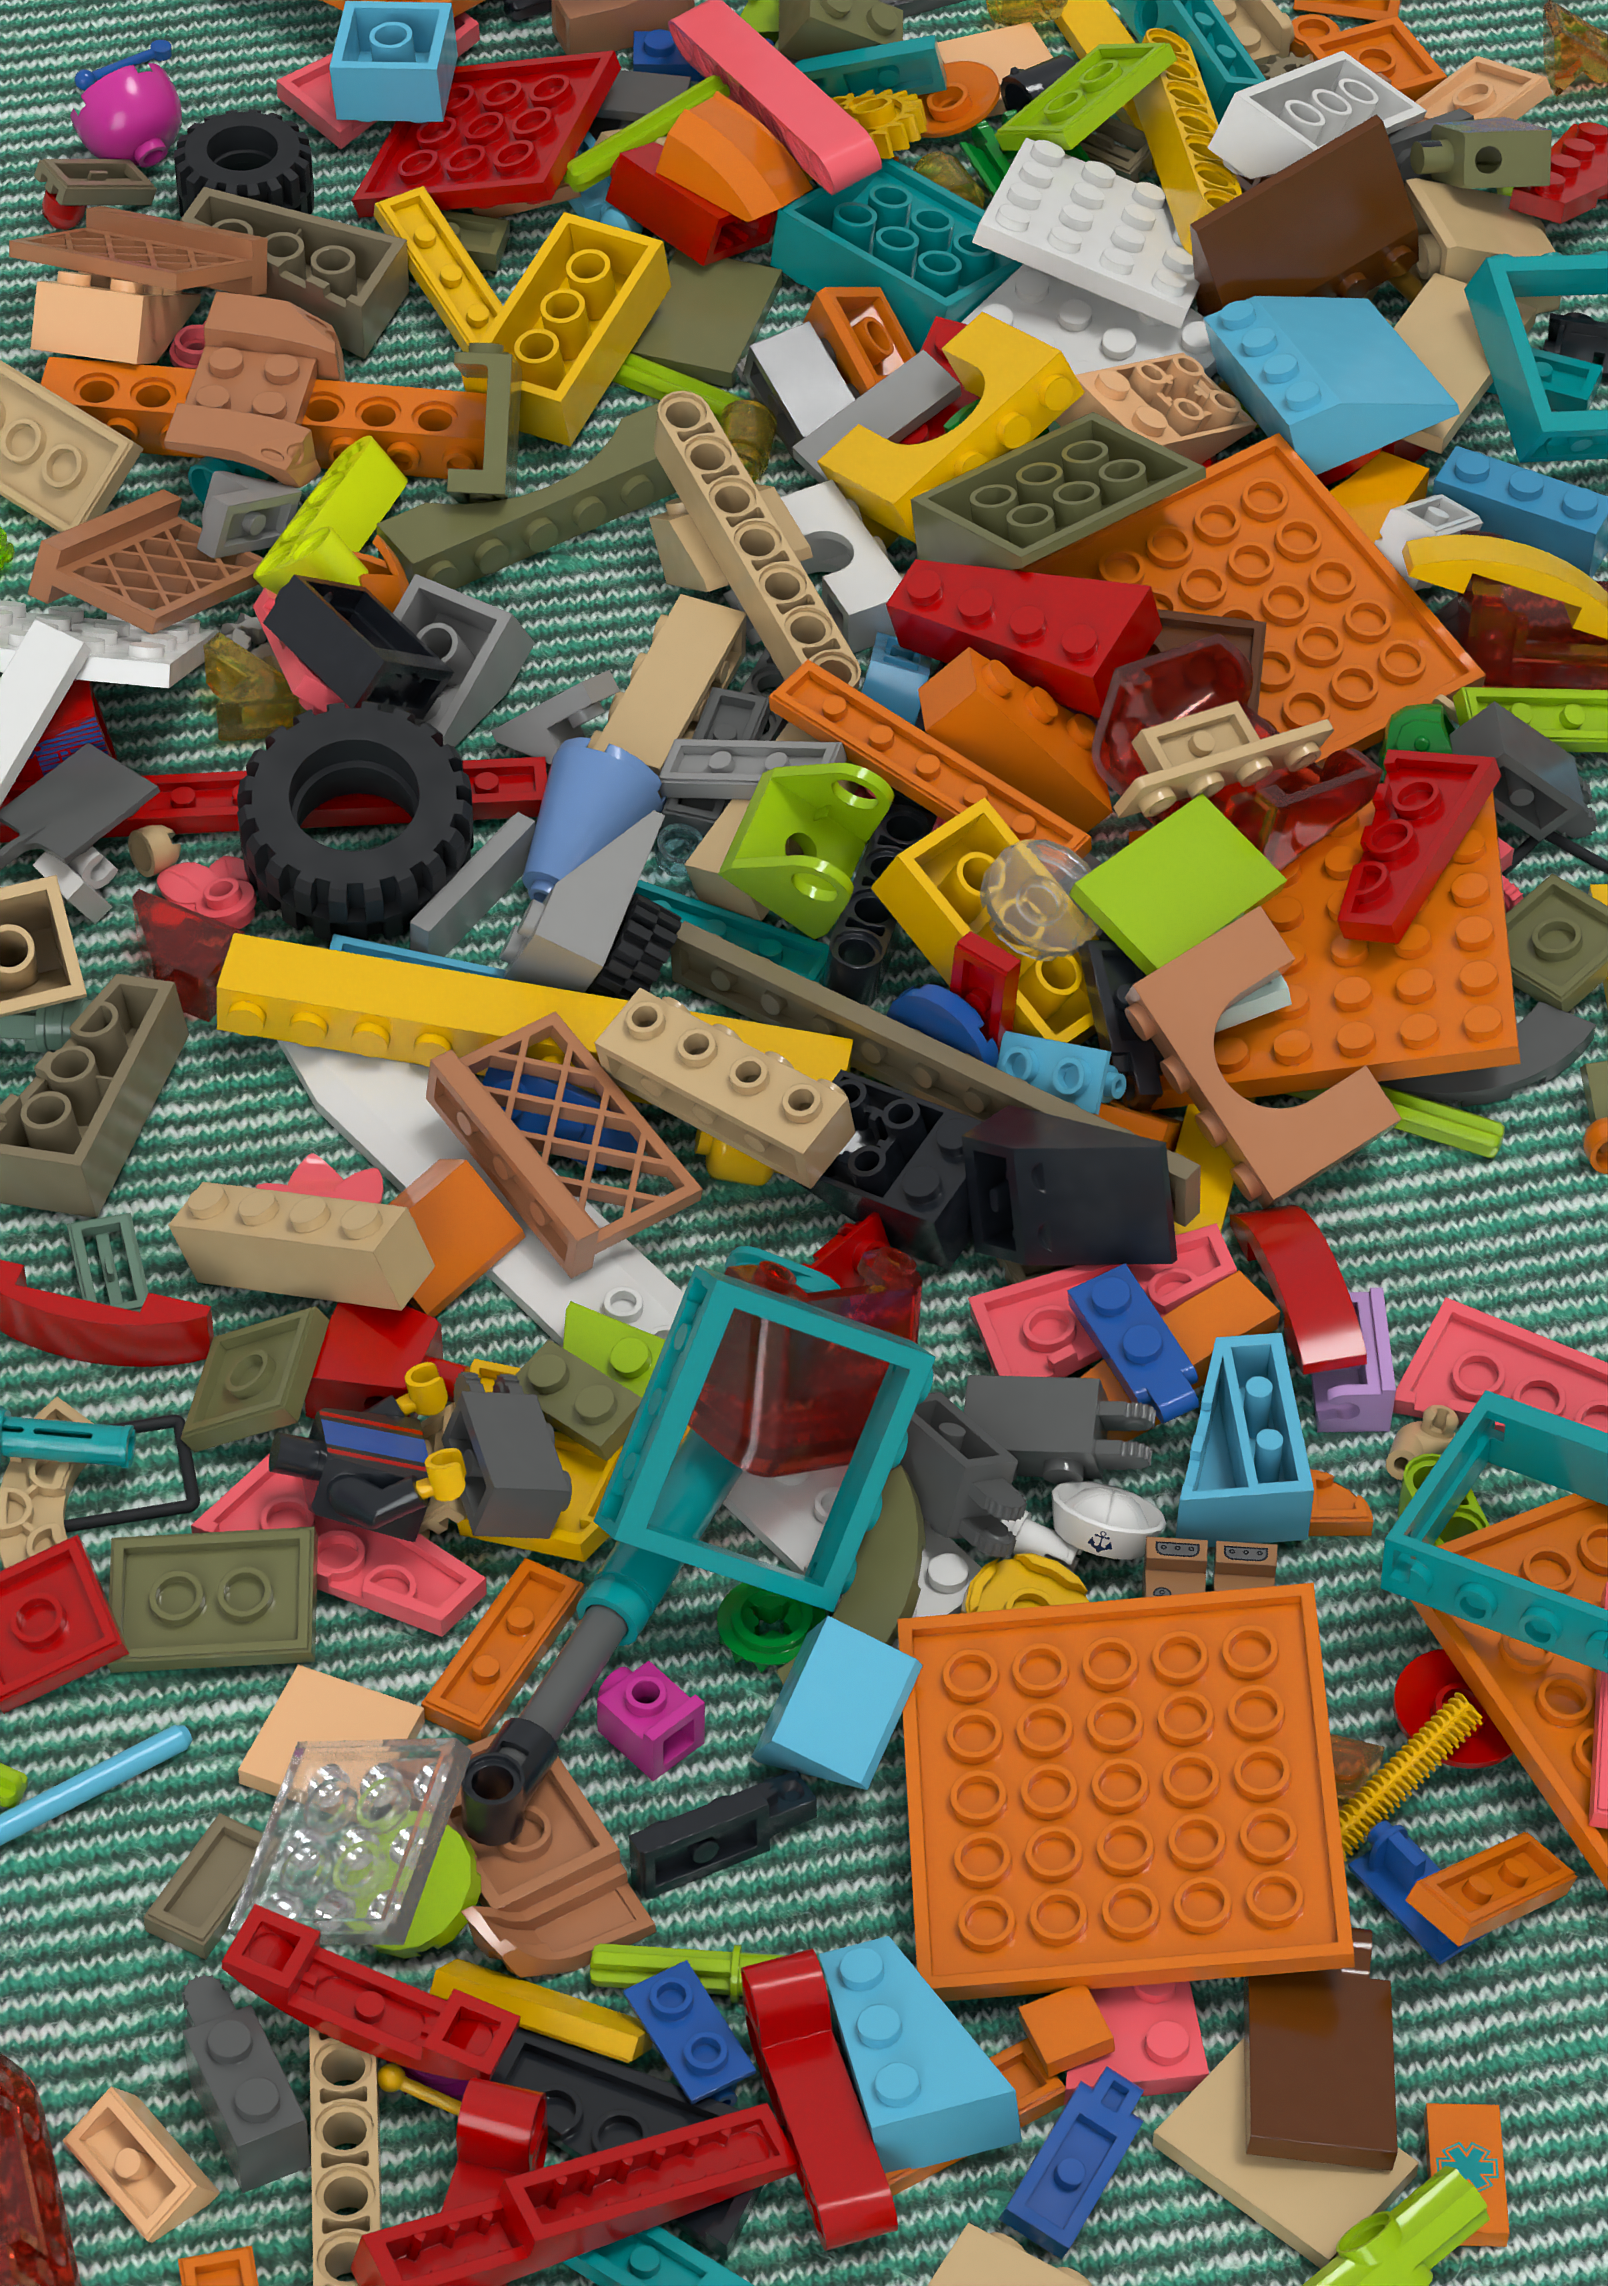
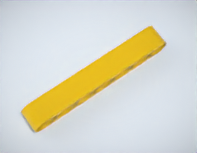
(1178, 133)

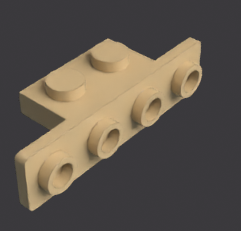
(1211, 752)

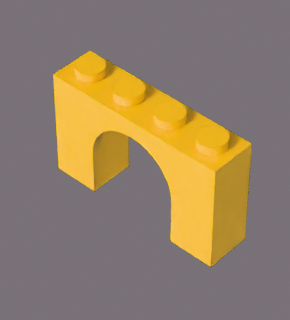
(1021, 393)

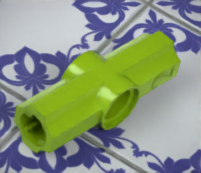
(1410, 2239)

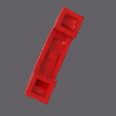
(1307, 1285)
(159, 1335)
(364, 2007)

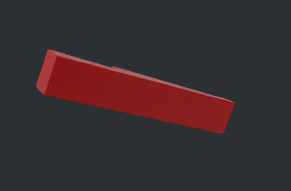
(580, 2205)

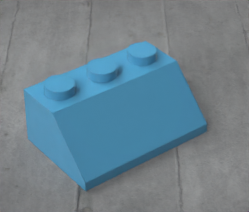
(1529, 507)

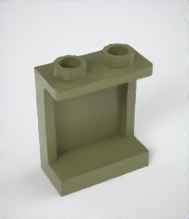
(502, 421)

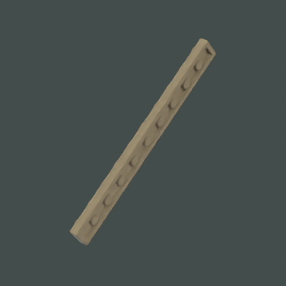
(882, 1045)

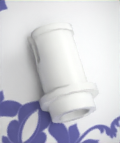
(1042, 1541)

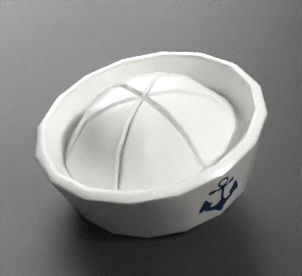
(1104, 1519)

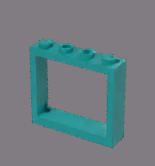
(1491, 295)
(671, 1401)
(1536, 1447)

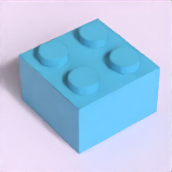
(393, 61)

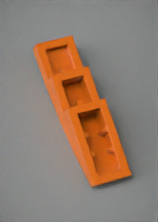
(1222, 1310)

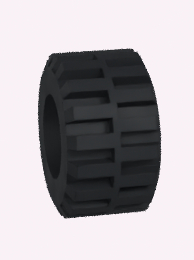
(246, 157)

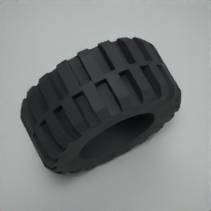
(341, 756)

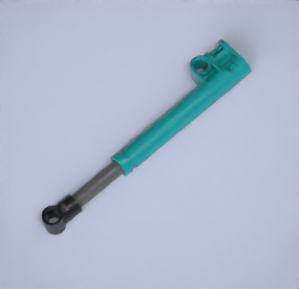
(610, 1616)

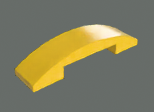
(1454, 558)

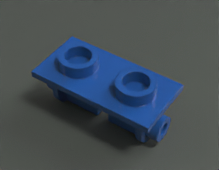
(1391, 1873)
(690, 2034)

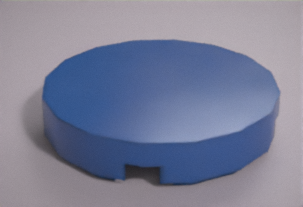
(945, 1019)

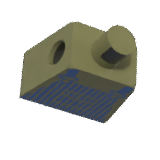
(1485, 154)

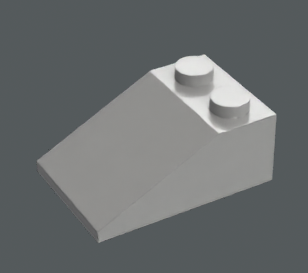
(474, 641)
(574, 928)

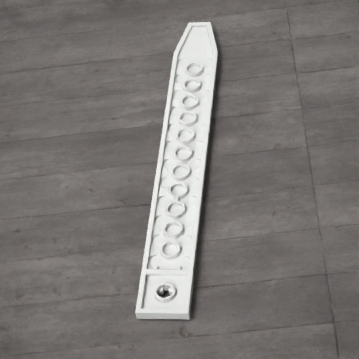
(387, 1118)

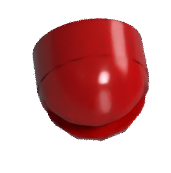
(62, 216)

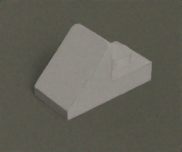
(244, 514)
(557, 719)

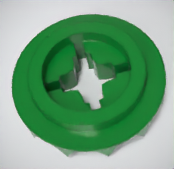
(740, 1625)

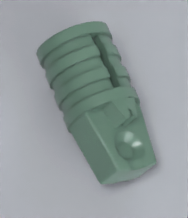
(43, 1027)

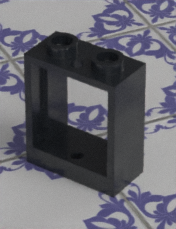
(357, 645)

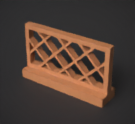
(153, 252)
(135, 563)
(512, 1156)

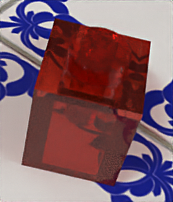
(183, 950)

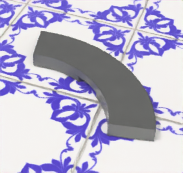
(1547, 1046)

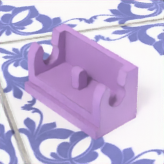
(1360, 1395)

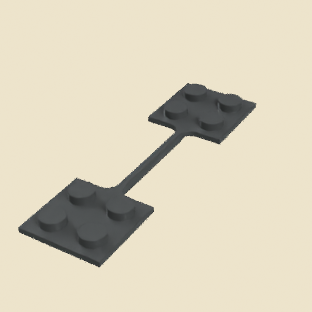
(74, 806)

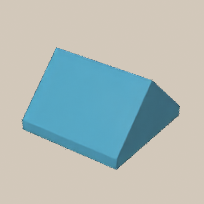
(838, 1706)

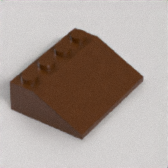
(1311, 230)

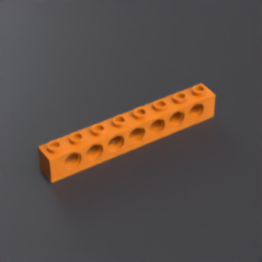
(415, 427)

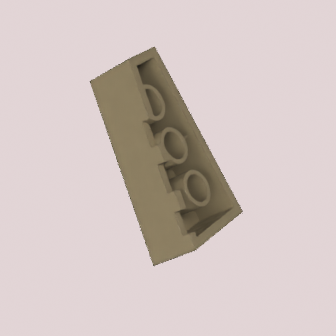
(319, 264)
(90, 1099)

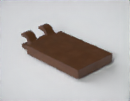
(1321, 2065)

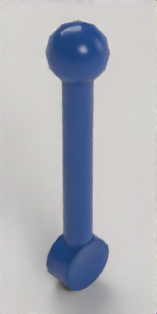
(159, 51)

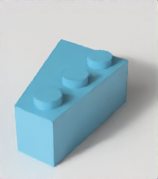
(1248, 1452)
(912, 2063)

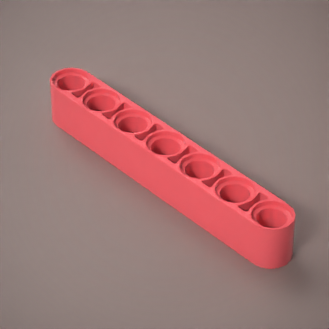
(775, 92)

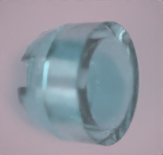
(671, 843)

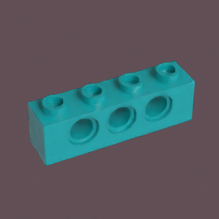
(1216, 48)

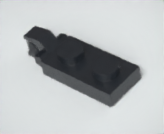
(1108, 980)
(717, 1834)

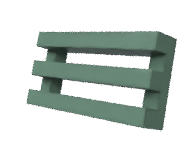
(100, 1228)

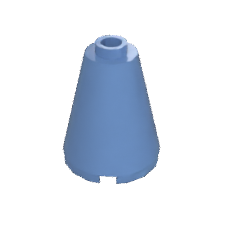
(585, 807)

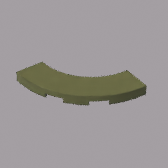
(886, 1567)

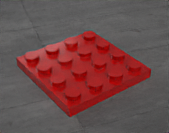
(501, 134)

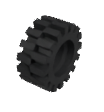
(638, 950)

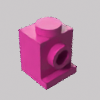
(649, 1718)

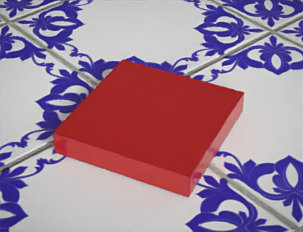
(53, 1623)

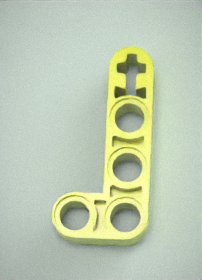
(335, 519)

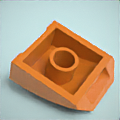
(731, 160)

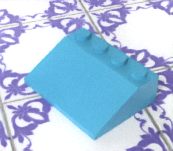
(1325, 375)

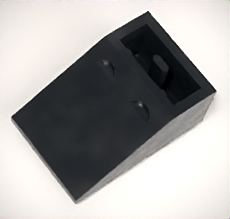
(904, 1167)
(1067, 1192)

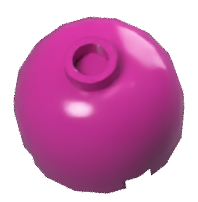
(130, 116)

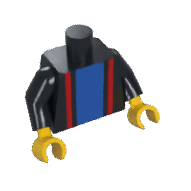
(375, 1462)

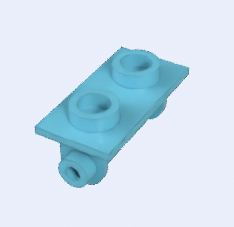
(1062, 1069)

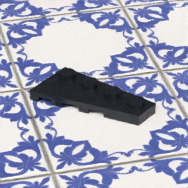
(607, 2105)

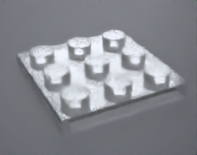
(355, 1836)

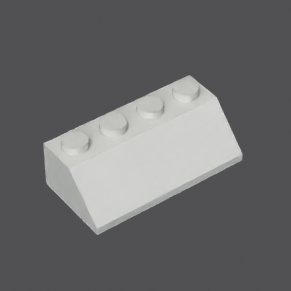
(1304, 110)

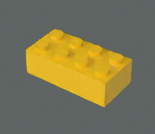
(576, 320)
(938, 901)

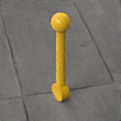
(393, 2078)

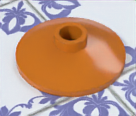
(969, 98)

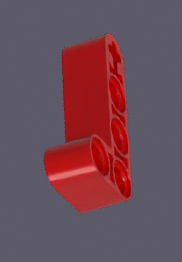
(815, 2099)
(497, 2137)

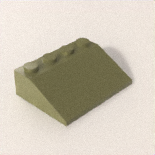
(1047, 495)

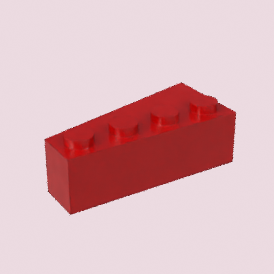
(1039, 625)

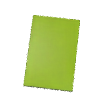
(1087, 94)
(1177, 885)

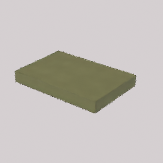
(709, 317)
(215, 1598)

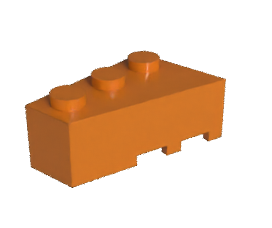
(1017, 736)

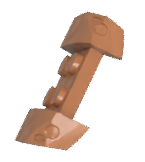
(257, 386)
(553, 1885)

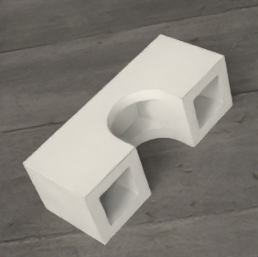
(858, 563)

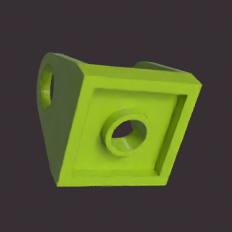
(828, 826)

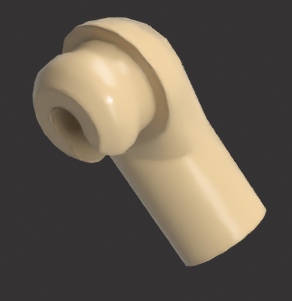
(1421, 1438)

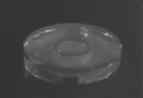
(1031, 900)

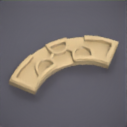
(36, 1497)

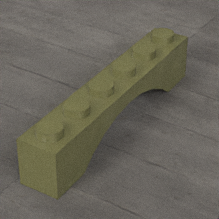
(477, 539)

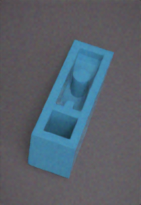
(895, 677)

